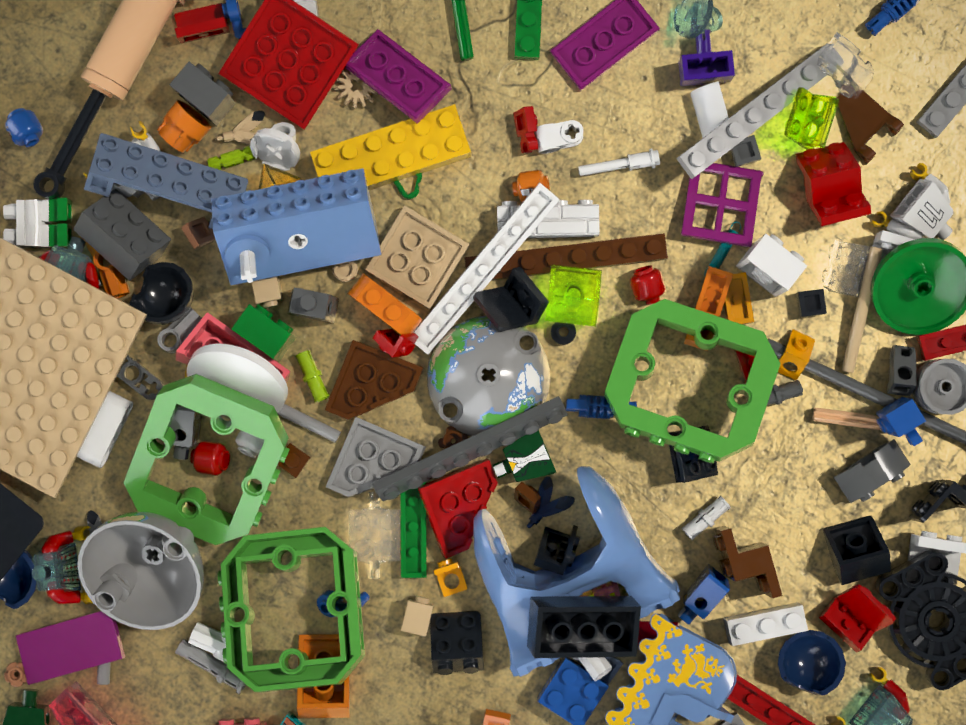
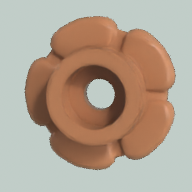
(10, 676)

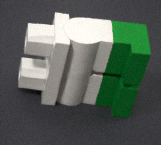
(31, 223)

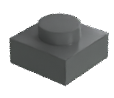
(746, 152)

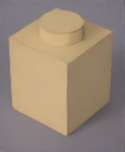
(268, 292)
(417, 616)

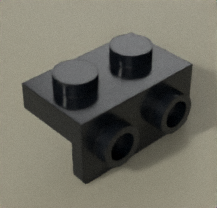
(557, 550)

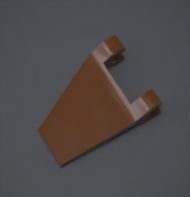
(863, 120)

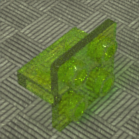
(810, 119)

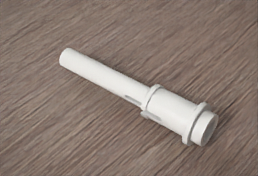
(633, 161)

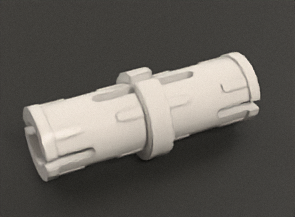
(706, 517)

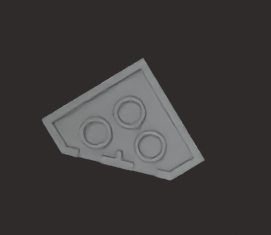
(370, 456)

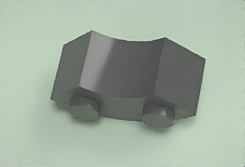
(872, 471)

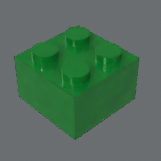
(262, 332)

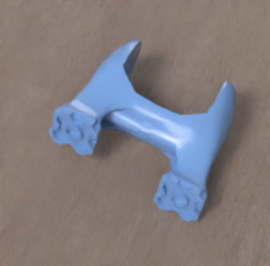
(617, 558)

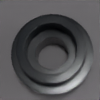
(563, 340)

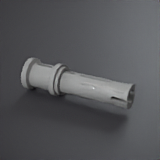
(210, 664)

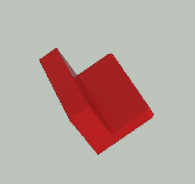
(200, 23)

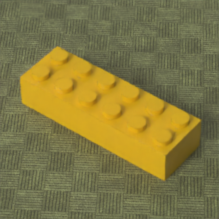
(398, 149)

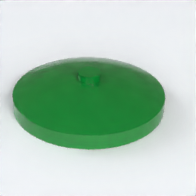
(920, 286)

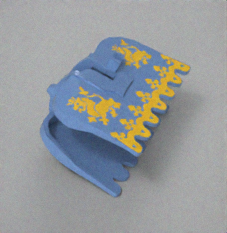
(679, 677)

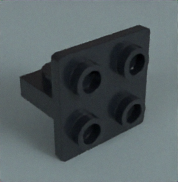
(690, 467)

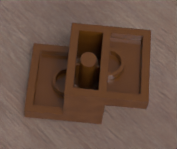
(747, 562)

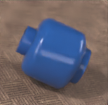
(24, 127)

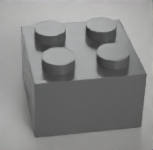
(202, 93)

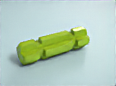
(231, 158)

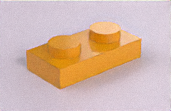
(738, 300)

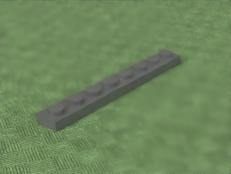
(469, 449)

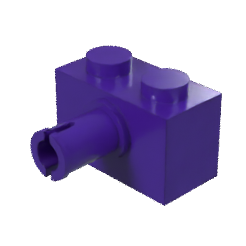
(706, 65)

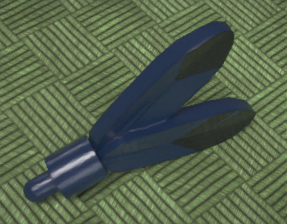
(549, 507)

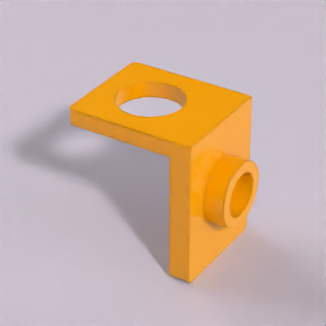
(798, 352)
(449, 567)

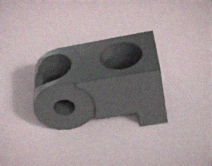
(902, 370)

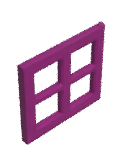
(722, 203)

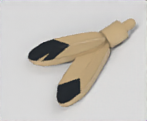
(242, 132)

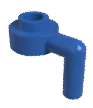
(232, 10)
(340, 605)

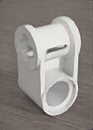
(553, 136)

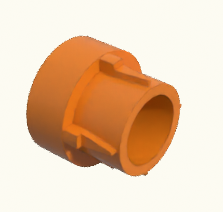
(183, 127)

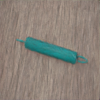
(722, 251)

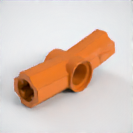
(113, 281)

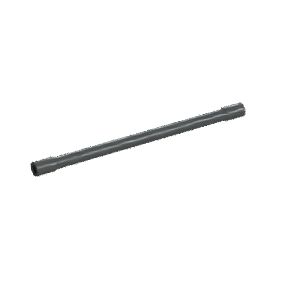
(871, 394)

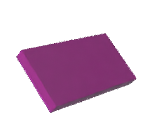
(604, 41)
(398, 76)
(69, 647)

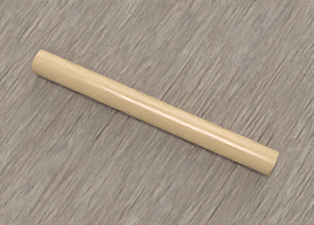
(861, 311)

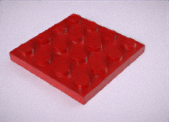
(288, 59)

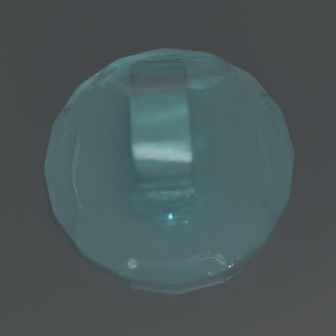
(694, 16)

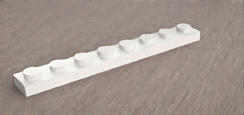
(485, 267)

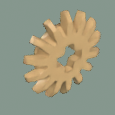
(355, 96)

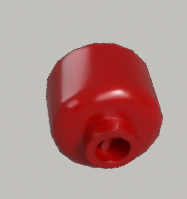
(647, 284)
(210, 458)

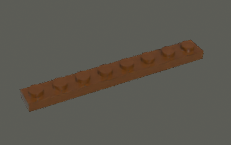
(585, 255)

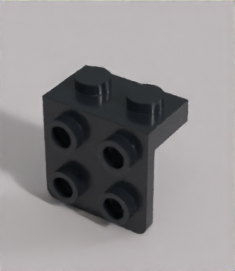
(514, 304)
(937, 494)
(456, 642)

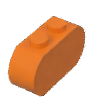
(384, 305)

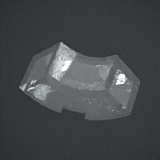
(844, 65)

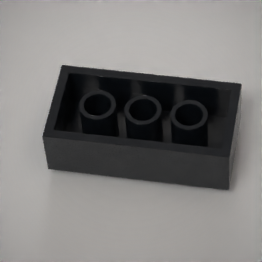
(583, 626)

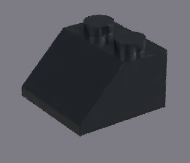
(857, 550)

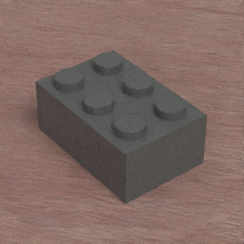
(122, 234)

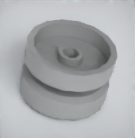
(929, 389)

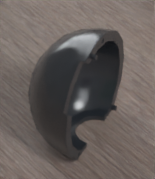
(164, 293)

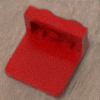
(856, 616)

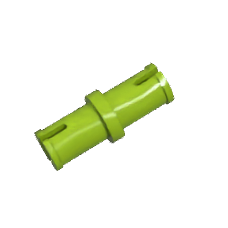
(312, 376)

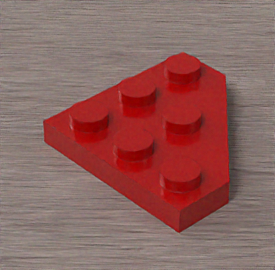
(454, 502)

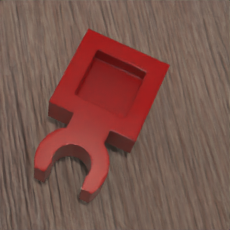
(526, 125)

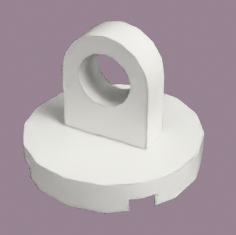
(276, 147)

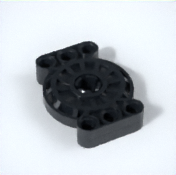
(916, 600)

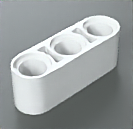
(105, 430)

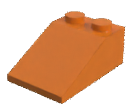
(323, 701)

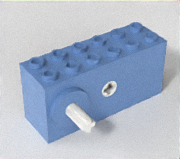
(295, 226)

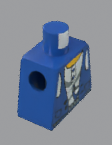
(710, 586)

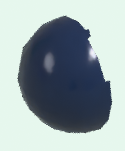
(18, 583)
(812, 662)

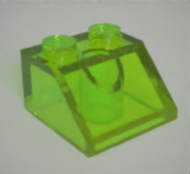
(573, 295)

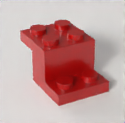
(833, 183)

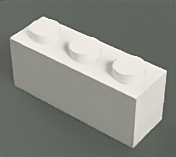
(765, 624)

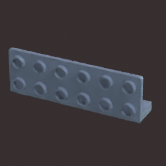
(158, 174)

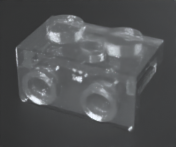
(845, 267)

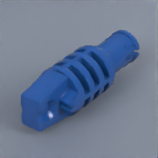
(890, 12)
(592, 406)

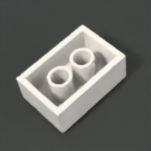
(772, 265)

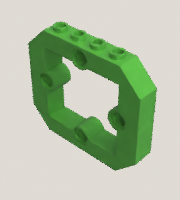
(726, 333)
(212, 401)
(234, 583)

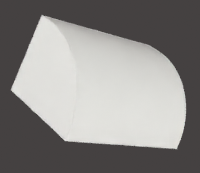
(709, 107)

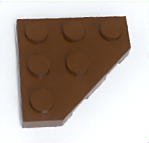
(370, 381)

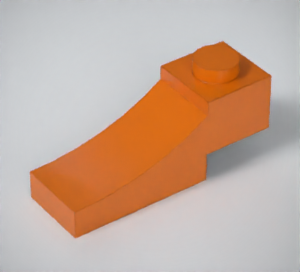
(711, 298)

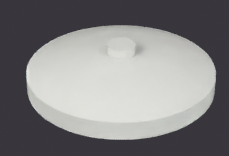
(240, 371)

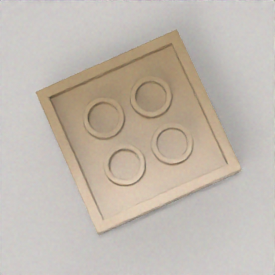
(417, 257)

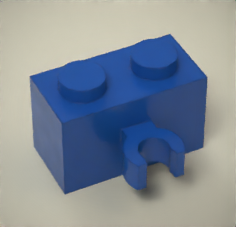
(901, 419)

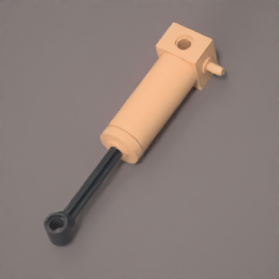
(110, 75)

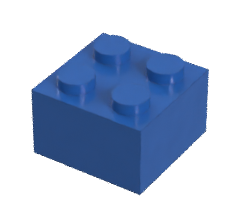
(572, 692)

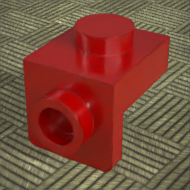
(394, 344)

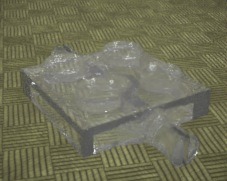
(375, 535)

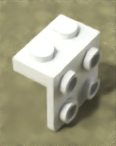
(949, 547)

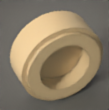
(345, 271)

